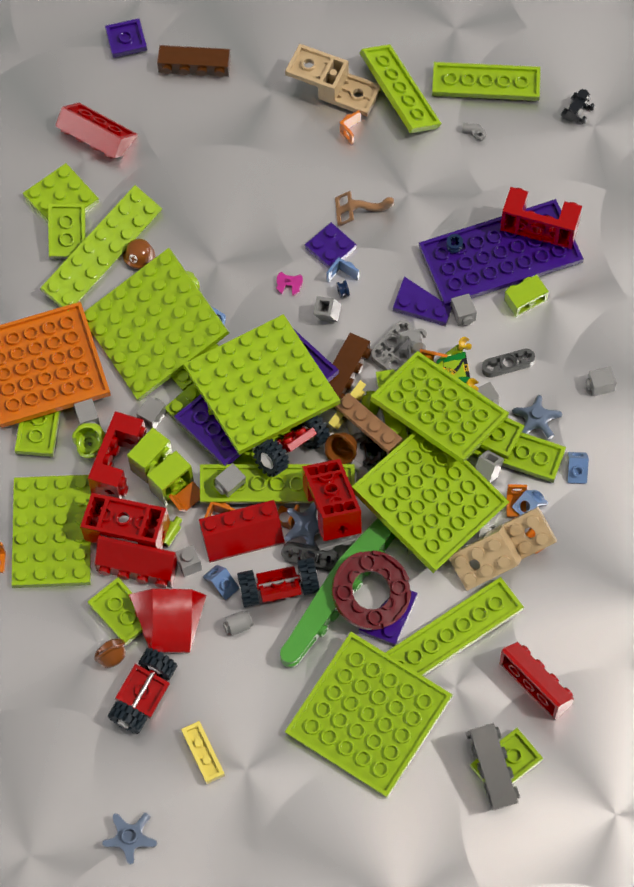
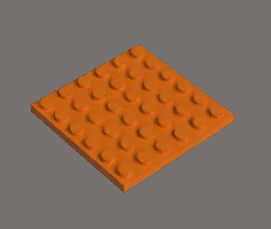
(48, 365)

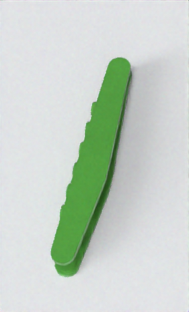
(322, 608)

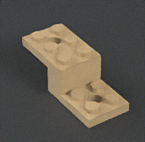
(333, 79)
(502, 548)

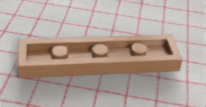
(369, 423)

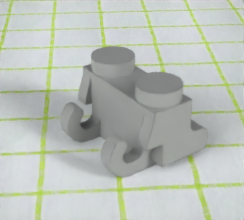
(415, 339)

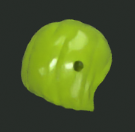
(86, 434)

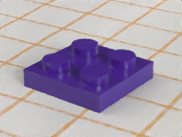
(126, 38)
(330, 245)

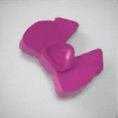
(287, 280)

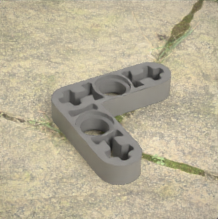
(388, 354)

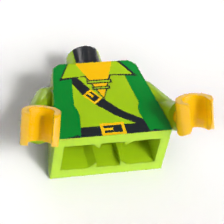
(457, 363)

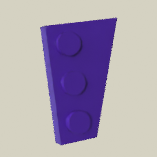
(421, 304)
(391, 633)

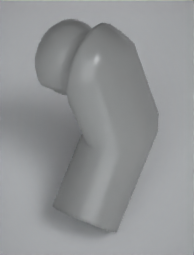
(477, 131)
(360, 469)

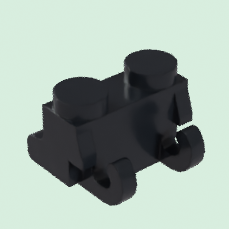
(577, 106)
(373, 452)

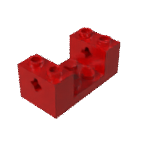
(539, 227)
(123, 432)
(334, 499)
(145, 525)

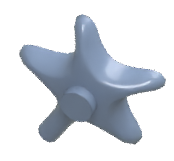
(537, 417)
(305, 525)
(130, 836)

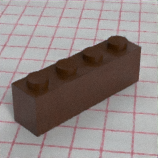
(194, 61)
(349, 363)

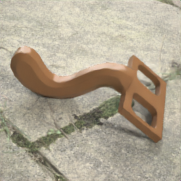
(352, 205)

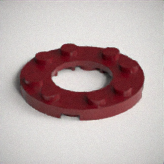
(391, 571)

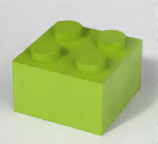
(148, 453)
(169, 477)

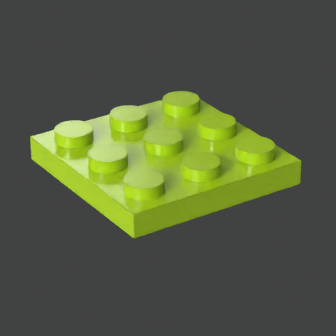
(60, 187)

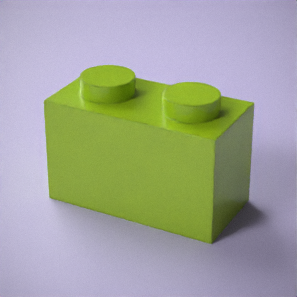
(526, 295)

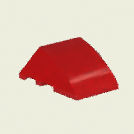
(169, 617)

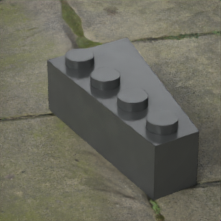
(493, 766)

